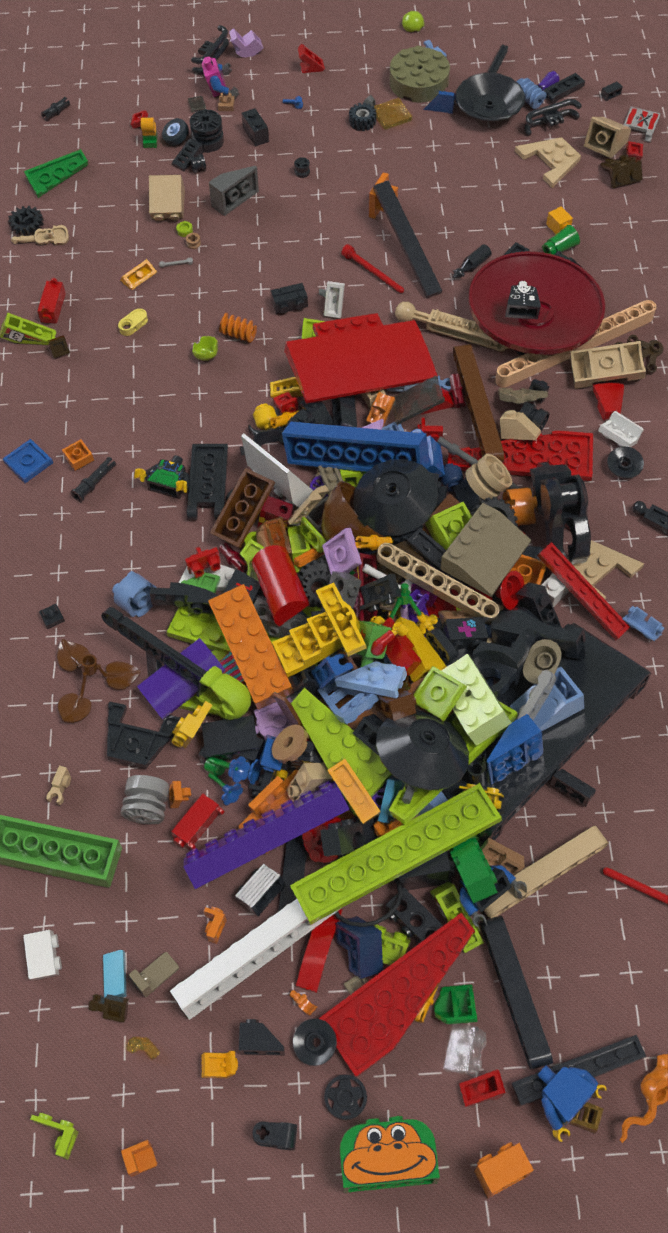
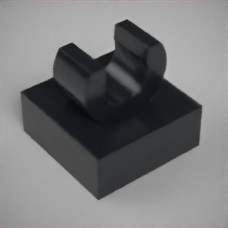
(539, 386)
(51, 616)

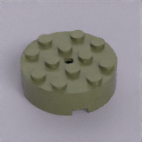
(419, 73)

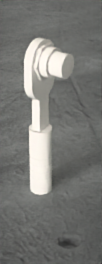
(377, 574)

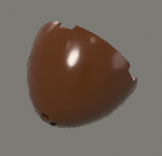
(340, 514)

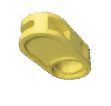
(135, 319)

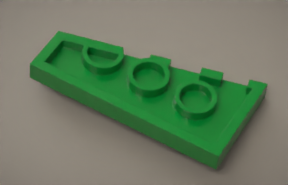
(52, 173)

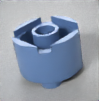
(133, 594)

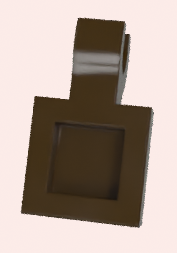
(113, 1007)

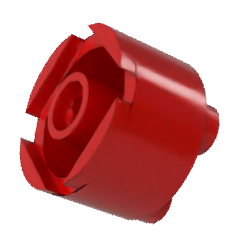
(313, 842)

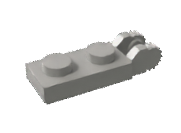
(538, 695)

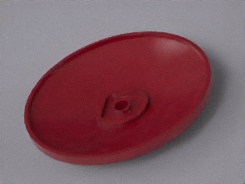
(568, 299)

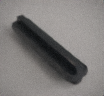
(498, 59)

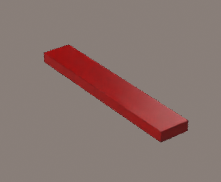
(583, 591)

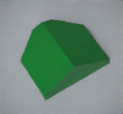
(456, 1005)

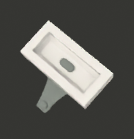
(334, 299)

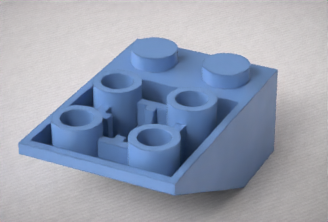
(561, 703)

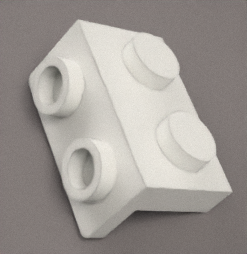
(621, 430)

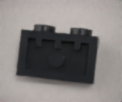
(572, 787)

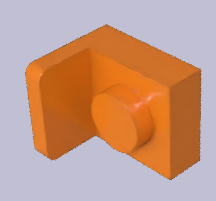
(381, 827)
(215, 927)

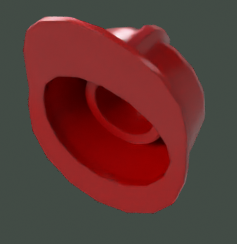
(508, 588)

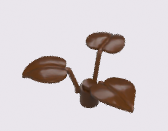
(73, 655)

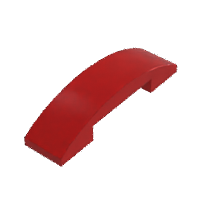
(316, 954)

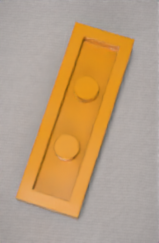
(354, 791)

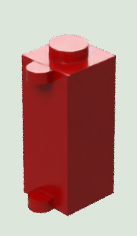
(51, 301)
(196, 822)

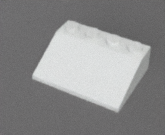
(286, 482)

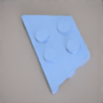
(374, 679)

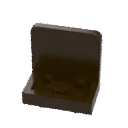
(623, 170)

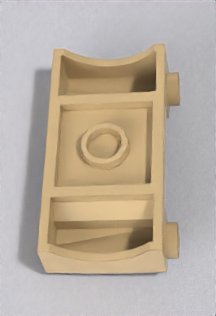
(607, 364)

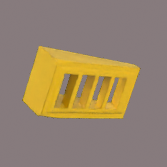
(288, 383)

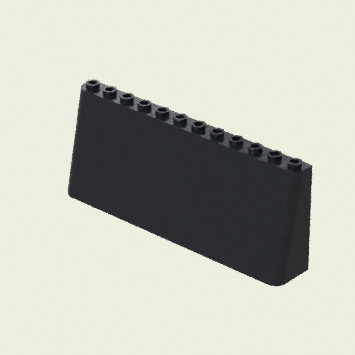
(606, 682)

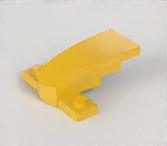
(321, 635)

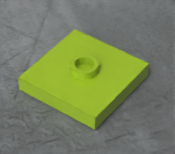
(439, 693)

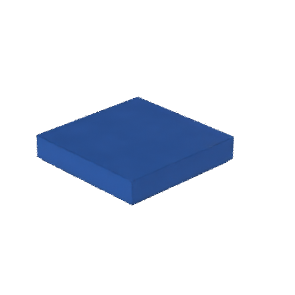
(27, 460)

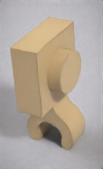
(61, 780)

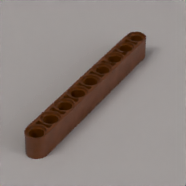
(477, 402)

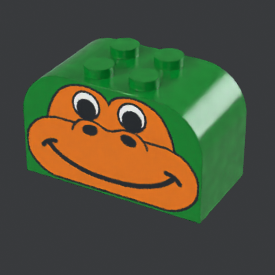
(388, 1155)

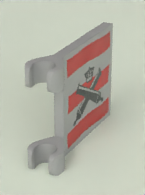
(642, 121)

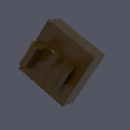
(58, 346)

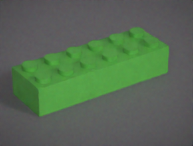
(58, 851)

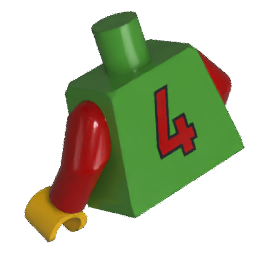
(377, 637)

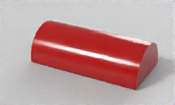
(279, 583)

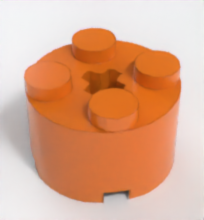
(522, 503)

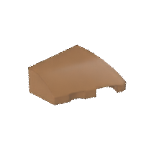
(500, 855)

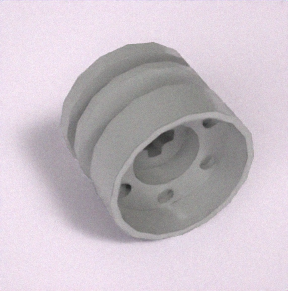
(145, 799)

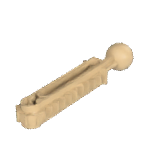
(447, 325)

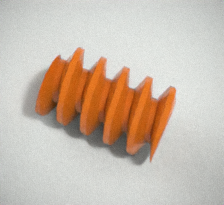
(237, 328)

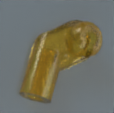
(142, 1043)

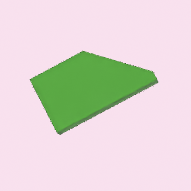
(207, 581)

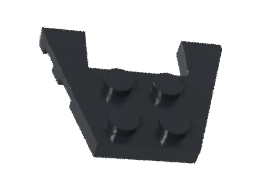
(132, 743)

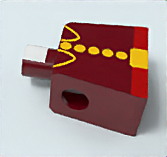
(276, 508)

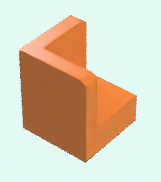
(139, 1158)

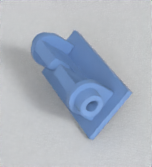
(651, 629)

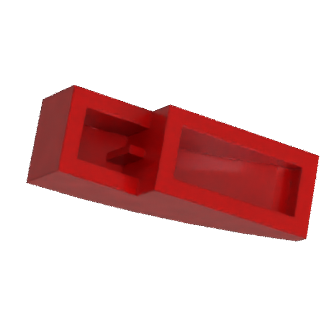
(401, 651)

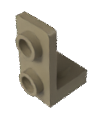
(154, 974)

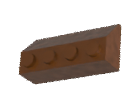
(242, 508)

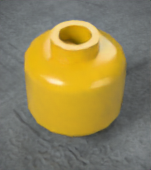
(262, 416)

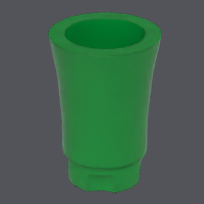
(562, 241)

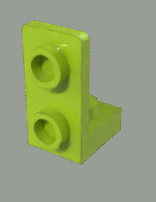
(65, 1142)

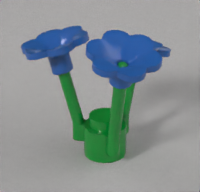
(238, 770)

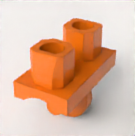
(380, 408)

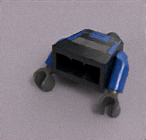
(504, 879)

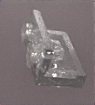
(465, 1049)

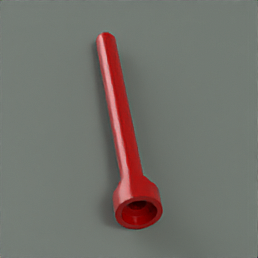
(350, 253)
(636, 885)

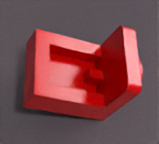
(286, 403)
(433, 431)

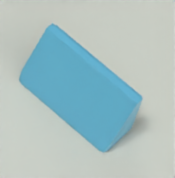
(115, 974)

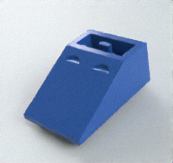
(517, 747)

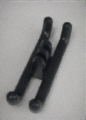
(211, 49)
(551, 114)

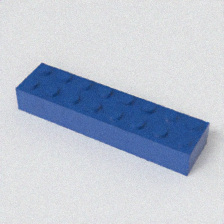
(351, 446)

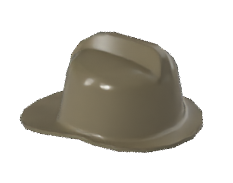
(542, 656)

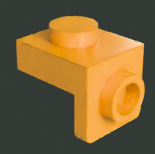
(219, 1065)

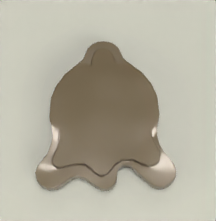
(520, 396)

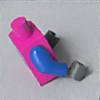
(215, 78)

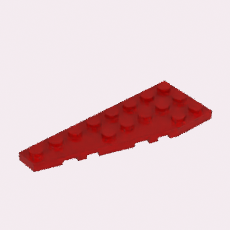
(557, 448)
(384, 1008)

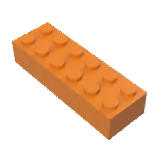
(250, 646)

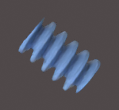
(533, 95)

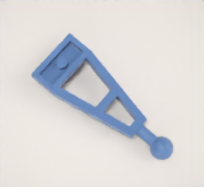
(352, 709)

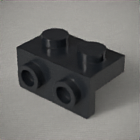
(380, 592)

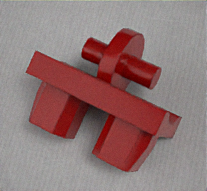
(201, 560)

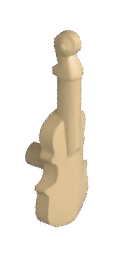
(57, 235)

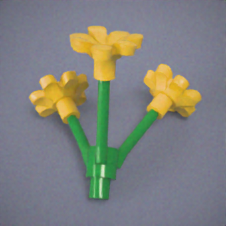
(425, 621)

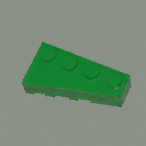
(474, 869)

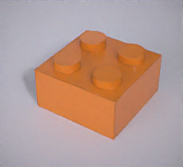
(77, 455)

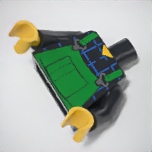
(166, 477)

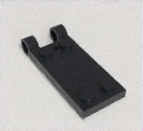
(207, 478)

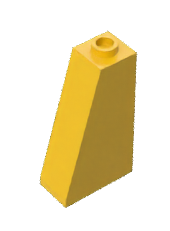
(422, 649)

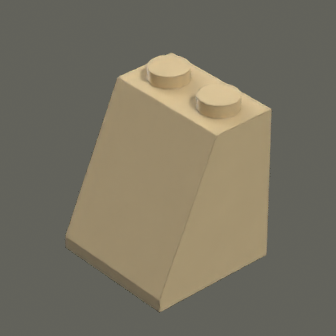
(606, 136)
(166, 197)

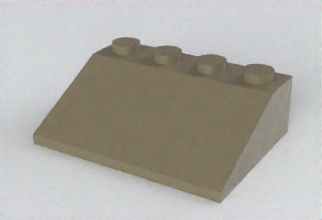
(485, 550)

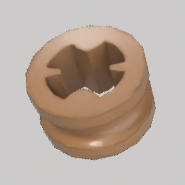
(195, 244)

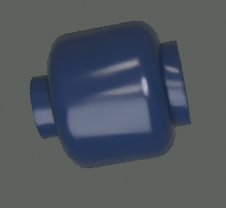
(452, 476)

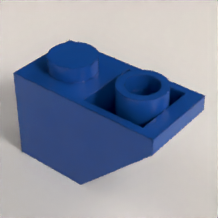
(266, 758)

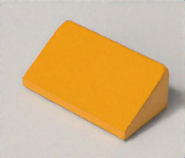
(138, 275)

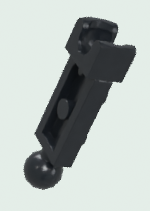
(653, 516)

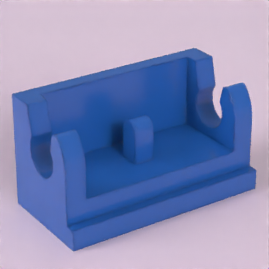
(329, 670)

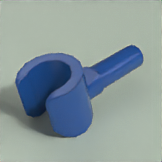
(297, 102)

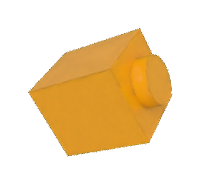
(558, 219)

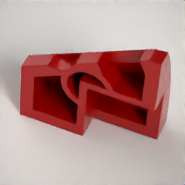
(609, 398)

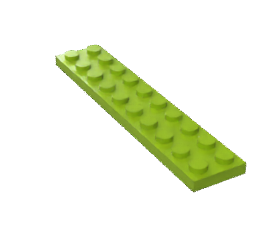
(395, 853)

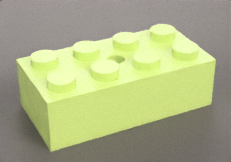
(477, 707)

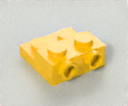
(188, 727)

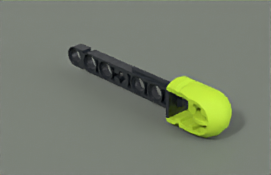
(224, 692)

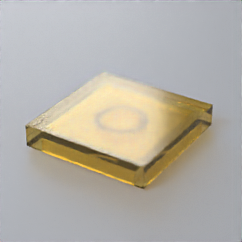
(392, 113)

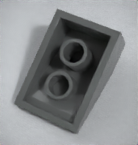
(233, 189)

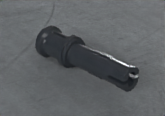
(88, 484)

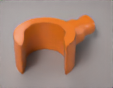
(303, 1003)

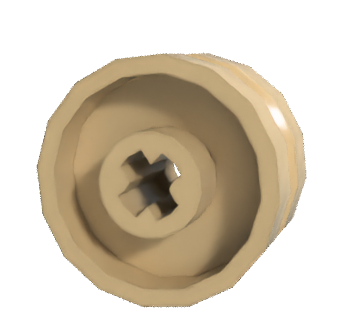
(488, 477)

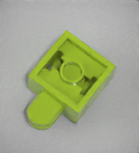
(448, 524)

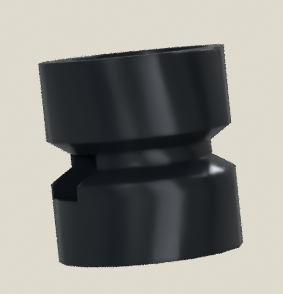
(538, 417)

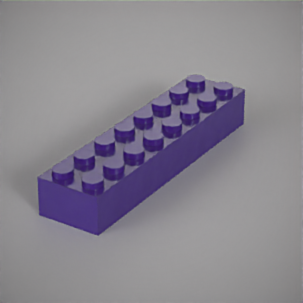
(264, 834)

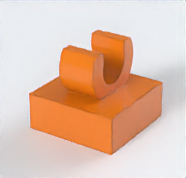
(178, 794)

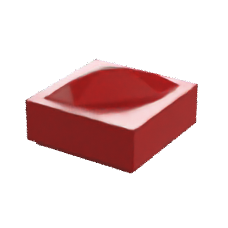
(136, 119)
(634, 150)

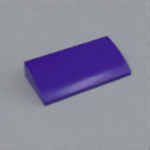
(169, 690)

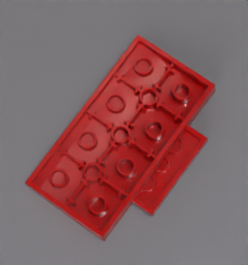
(358, 357)

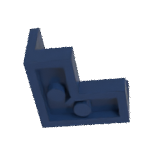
(363, 947)

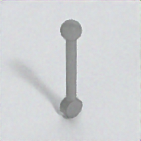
(189, 261)

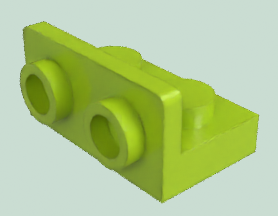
(393, 945)

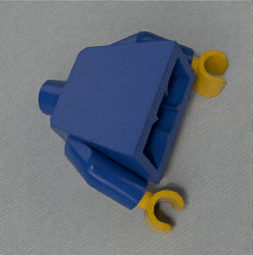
(566, 1095)

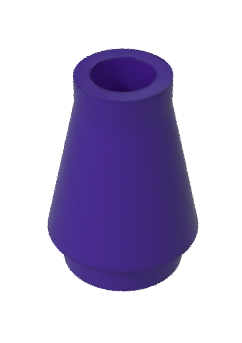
(548, 80)

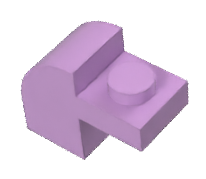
(247, 45)

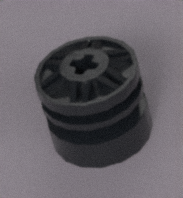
(207, 129)

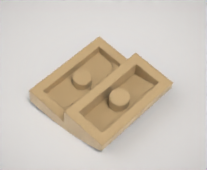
(308, 505)

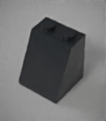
(429, 874)

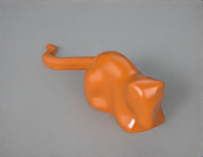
(655, 1091)

